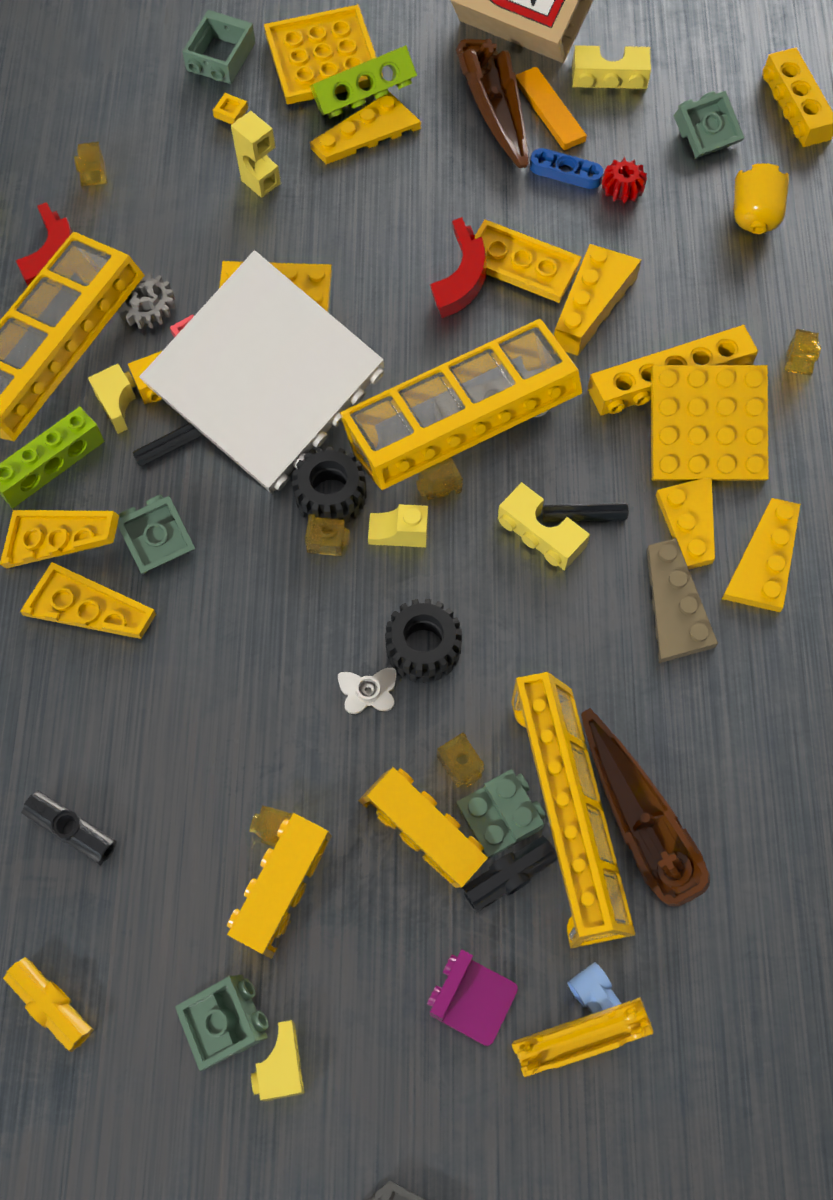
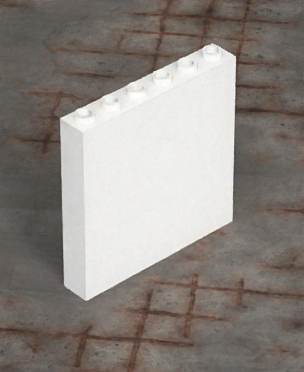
(263, 372)

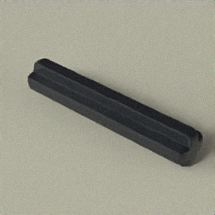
(165, 444)
(585, 512)

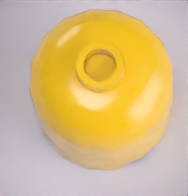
(760, 198)

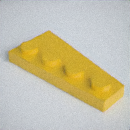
(373, 123)
(54, 533)
(766, 562)
(80, 602)

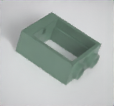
(215, 26)

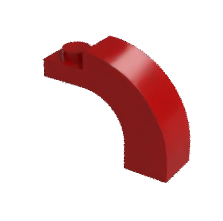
(58, 233)
(465, 283)

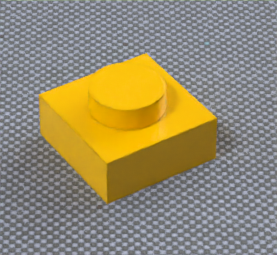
(230, 108)

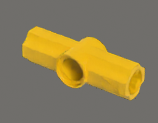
(48, 1004)

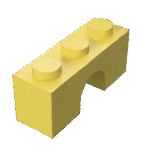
(593, 71)
(252, 143)
(558, 543)

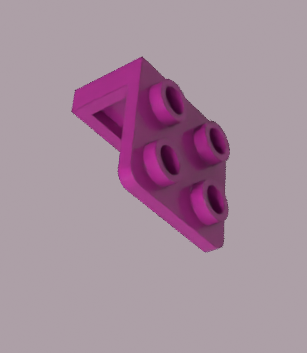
(472, 999)

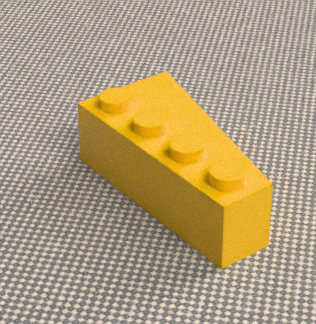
(596, 290)
(424, 826)
(279, 884)

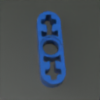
(547, 170)

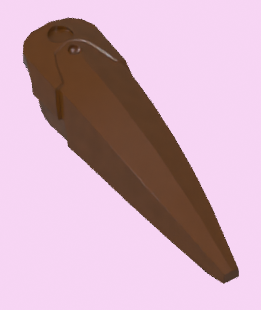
(496, 94)
(649, 826)

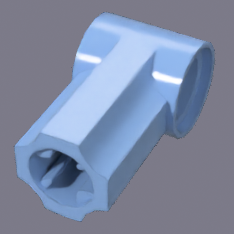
(593, 989)

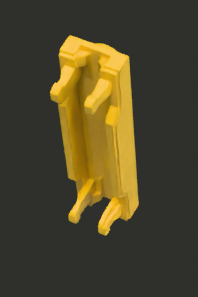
(583, 1037)

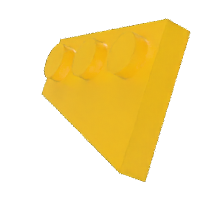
(690, 519)

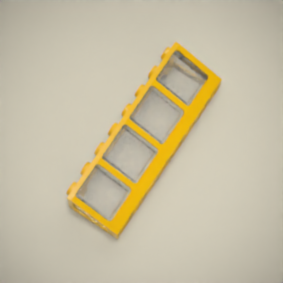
(57, 323)
(460, 404)
(573, 810)

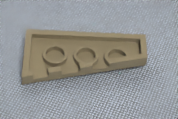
(679, 613)

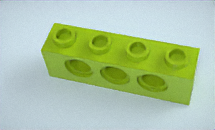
(398, 60)
(48, 456)

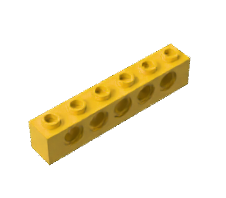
(605, 384)

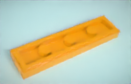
(550, 108)

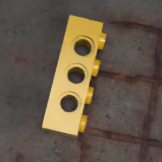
(799, 97)

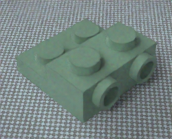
(708, 123)
(154, 533)
(501, 813)
(222, 1021)

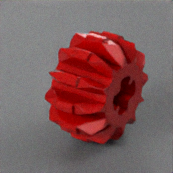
(624, 180)

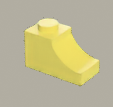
(114, 393)
(399, 527)
(281, 1072)

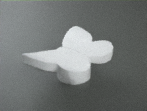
(368, 690)

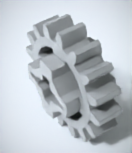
(146, 303)

